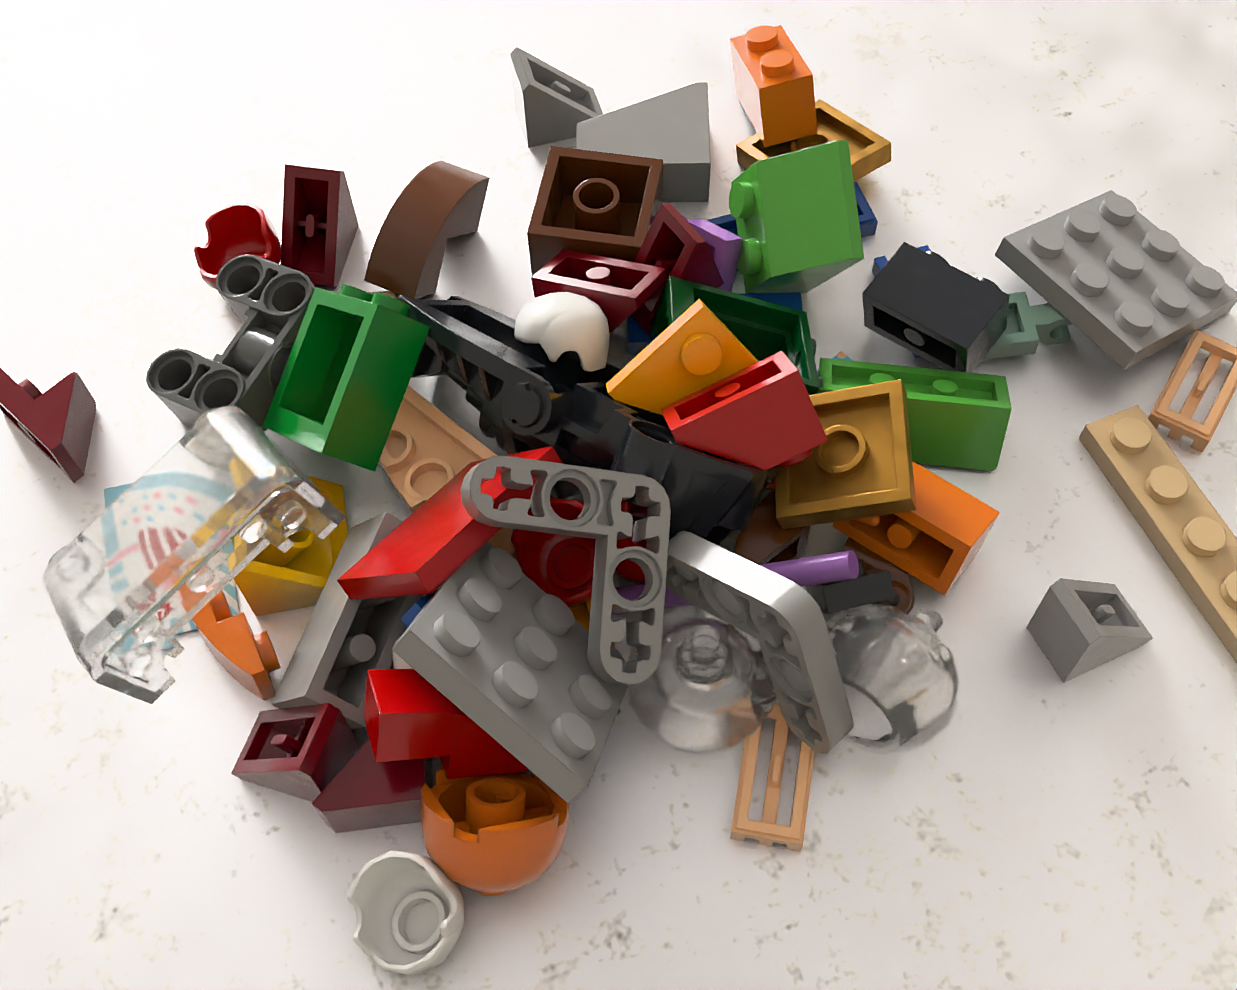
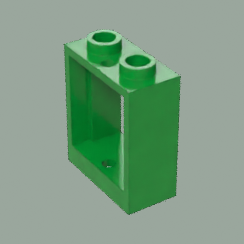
(347, 374)

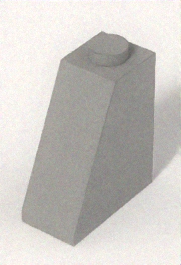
(664, 128)

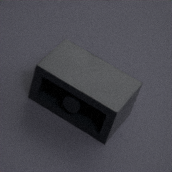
(935, 309)

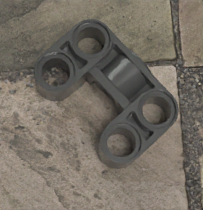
(246, 375)

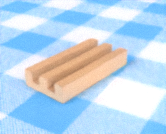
(1181, 422)
(767, 830)

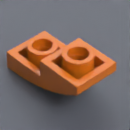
(234, 645)

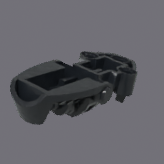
(560, 405)

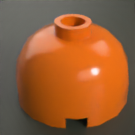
(493, 829)

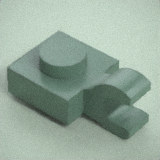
(1027, 327)

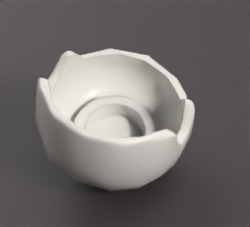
(565, 324)
(406, 912)

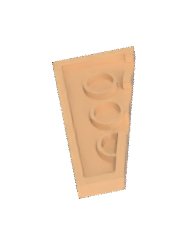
(427, 452)

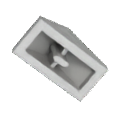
(549, 100)
(1085, 626)

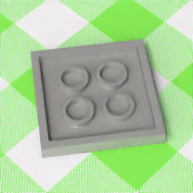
(1117, 277)
(516, 668)

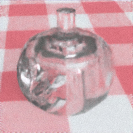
(894, 676)
(707, 685)

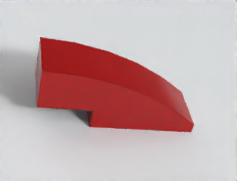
(416, 721)

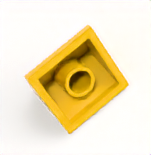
(294, 578)

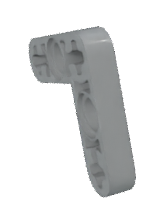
(601, 521)
(783, 621)

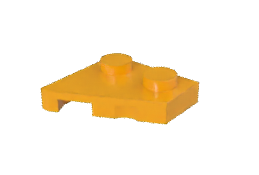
(680, 361)

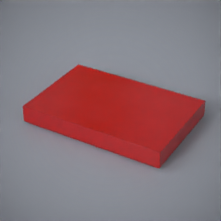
(432, 540)

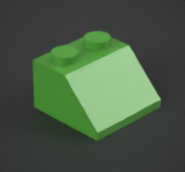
(797, 219)

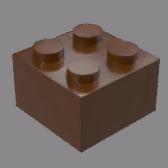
(594, 205)

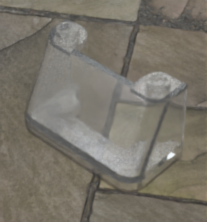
(176, 545)

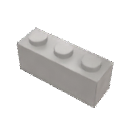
(345, 635)

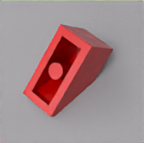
(751, 416)

